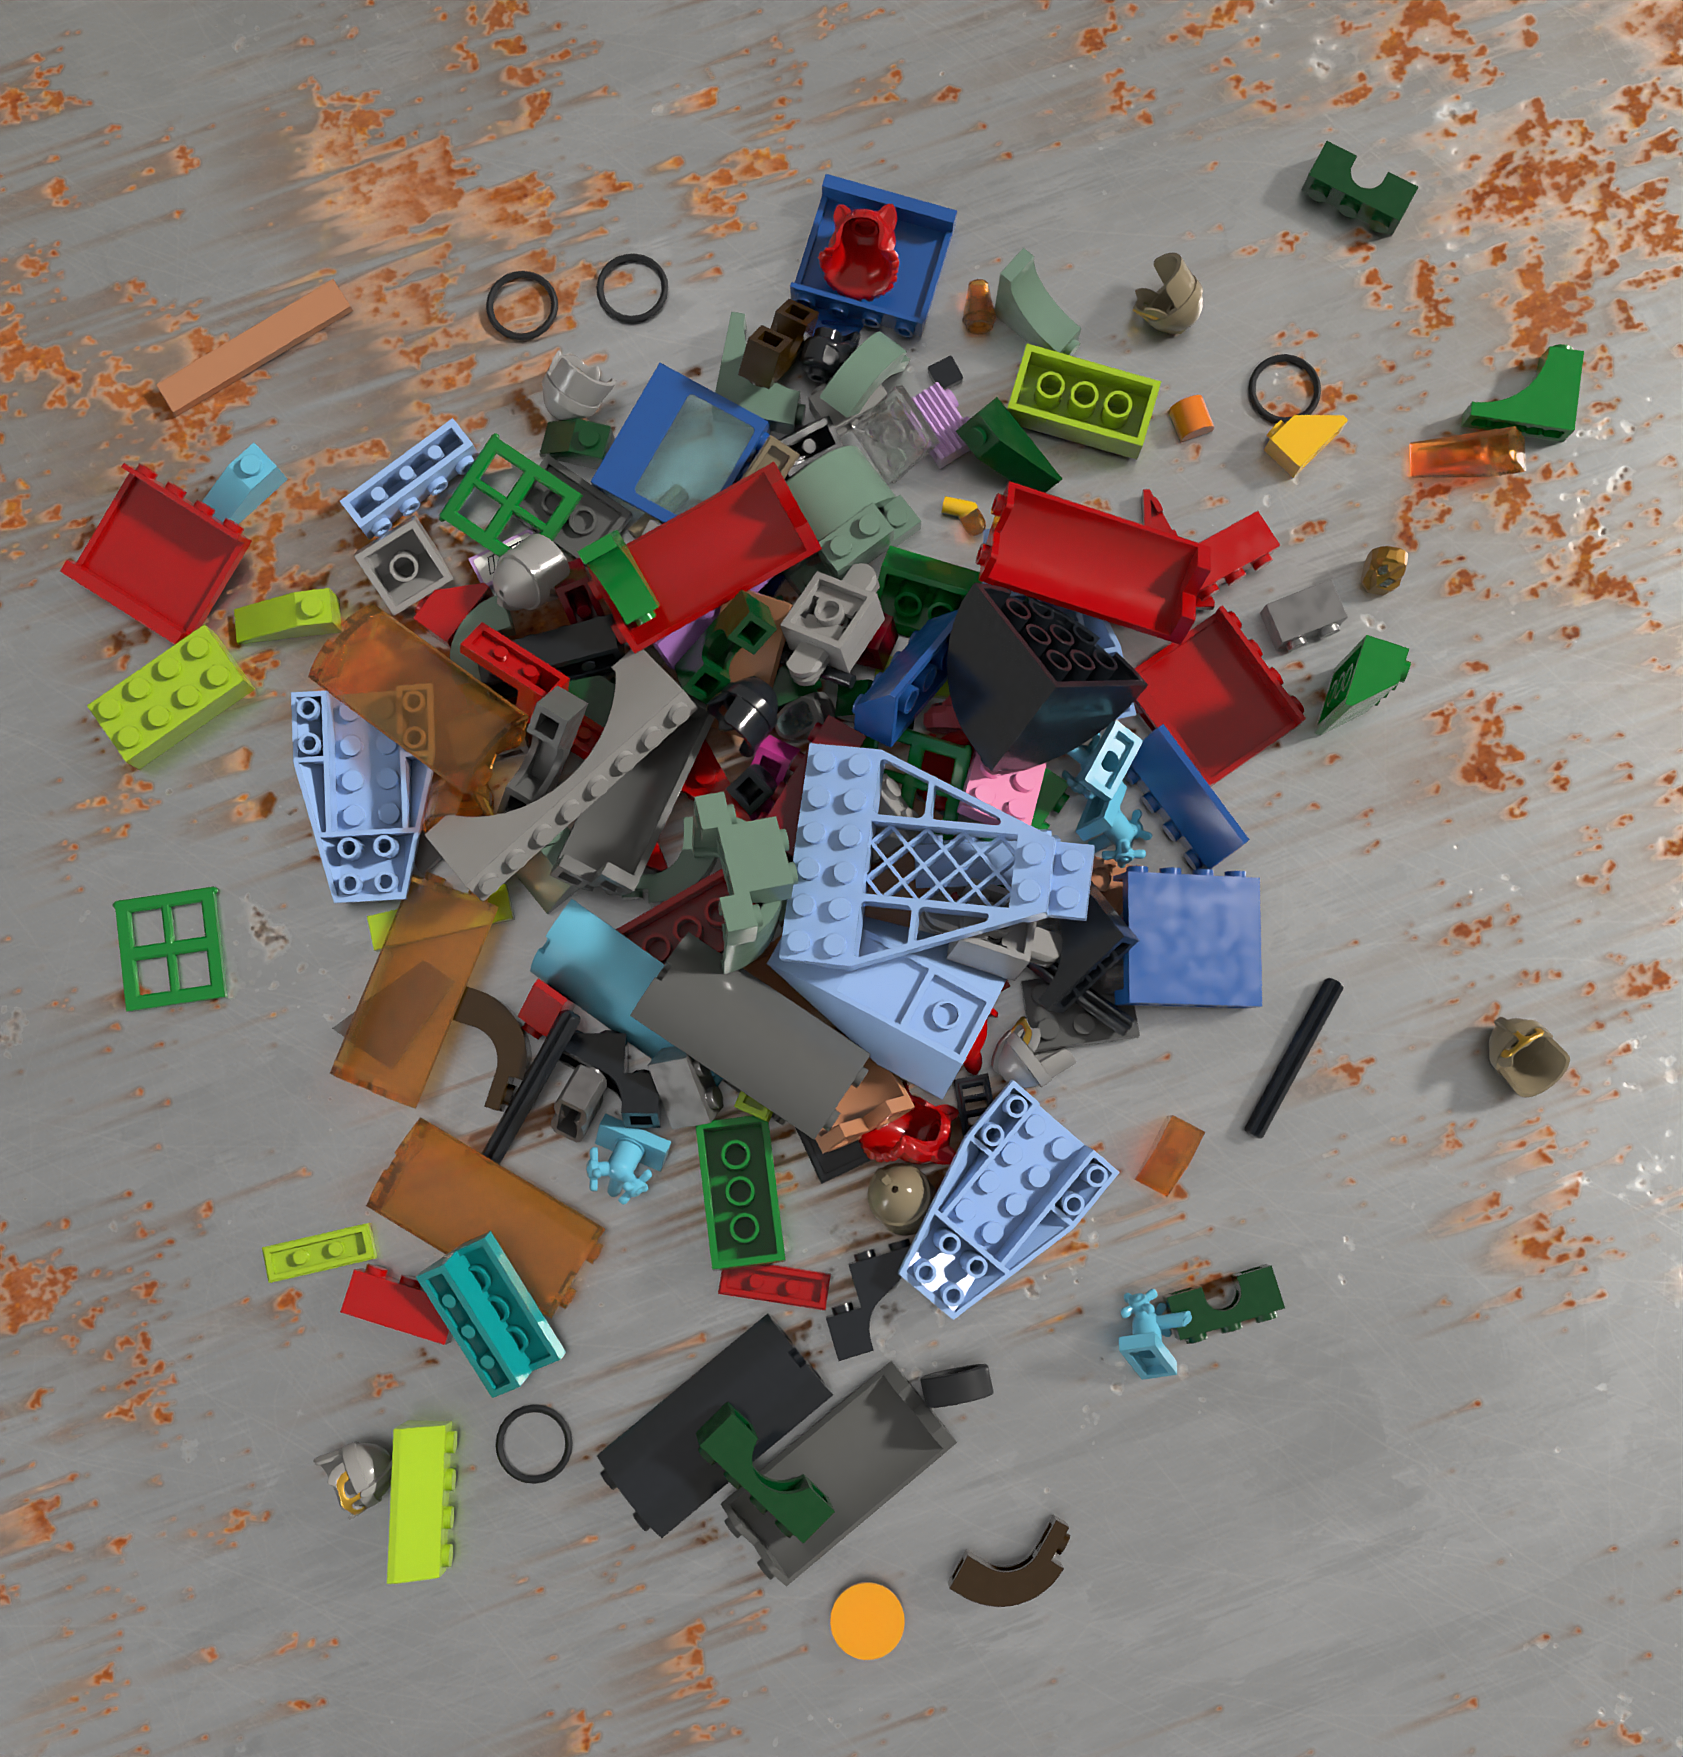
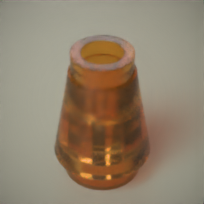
(979, 308)

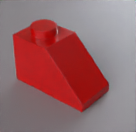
(447, 608)
(542, 1009)

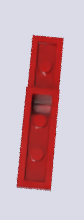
(528, 675)

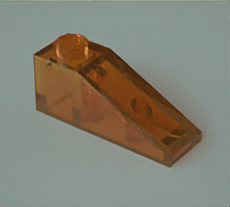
(1470, 455)

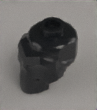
(826, 352)

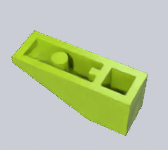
(289, 617)

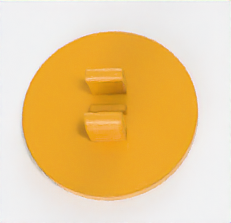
(867, 1621)

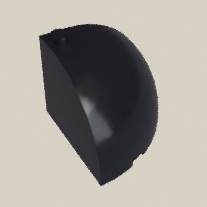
(1031, 679)

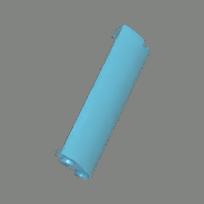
(600, 974)

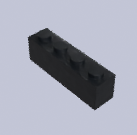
(573, 649)

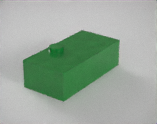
(740, 1193)

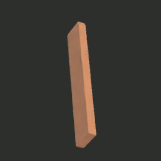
(254, 347)

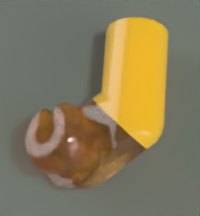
(968, 513)

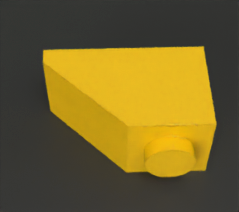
(1302, 439)

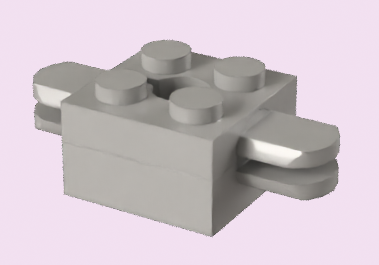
(816, 620)
(1002, 957)

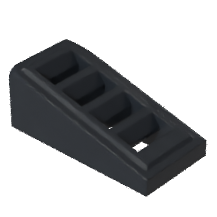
(970, 1082)

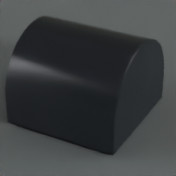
(752, 788)

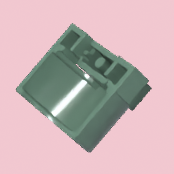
(841, 505)
(753, 871)

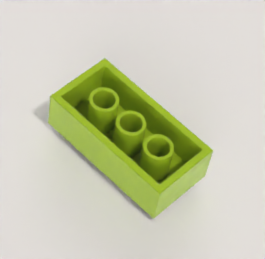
(1083, 401)
(170, 697)

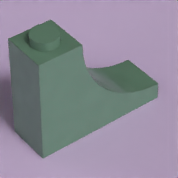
(1030, 309)
(777, 405)

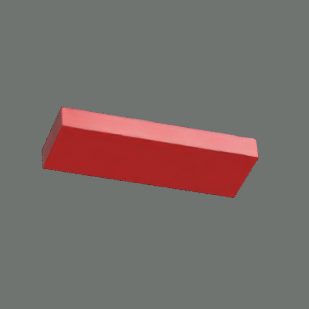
(777, 1285)

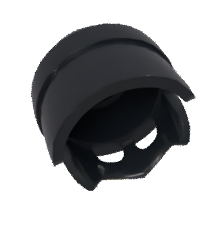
(750, 712)

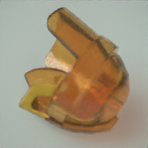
(448, 800)

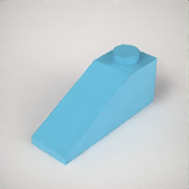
(244, 485)

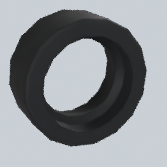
(956, 1385)

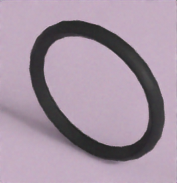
(515, 275)
(635, 318)
(1281, 358)
(500, 1437)

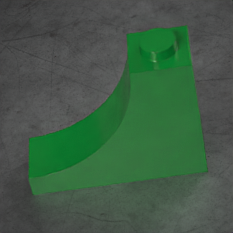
(1544, 407)
(621, 577)

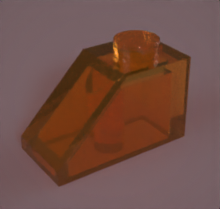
(1169, 1155)

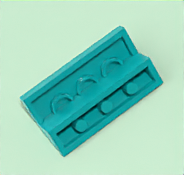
(490, 1314)

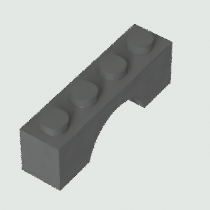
(553, 732)

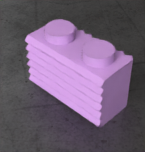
(940, 412)

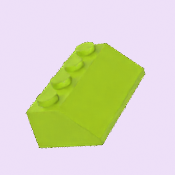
(421, 1501)

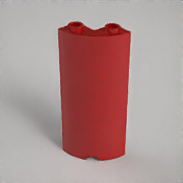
(714, 553)
(1093, 562)

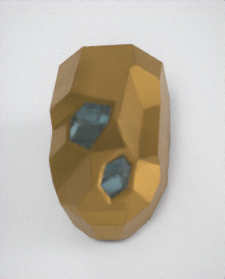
(1384, 569)

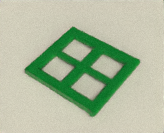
(509, 504)
(918, 744)
(170, 948)

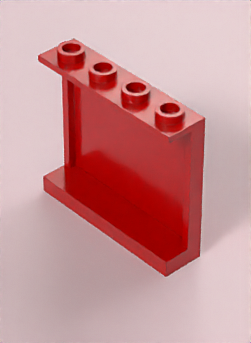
(159, 555)
(1217, 697)

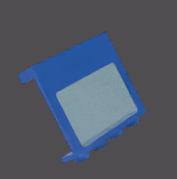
(679, 447)

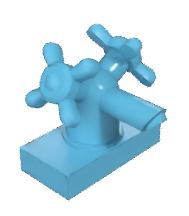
(1103, 762)
(1108, 819)
(629, 1148)
(1145, 1347)

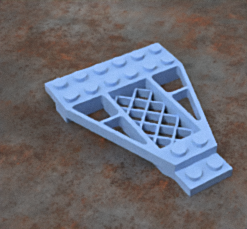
(836, 856)

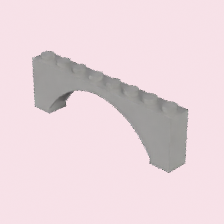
(494, 847)

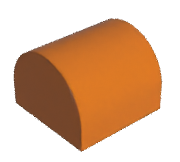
(1191, 418)

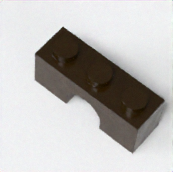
(777, 348)

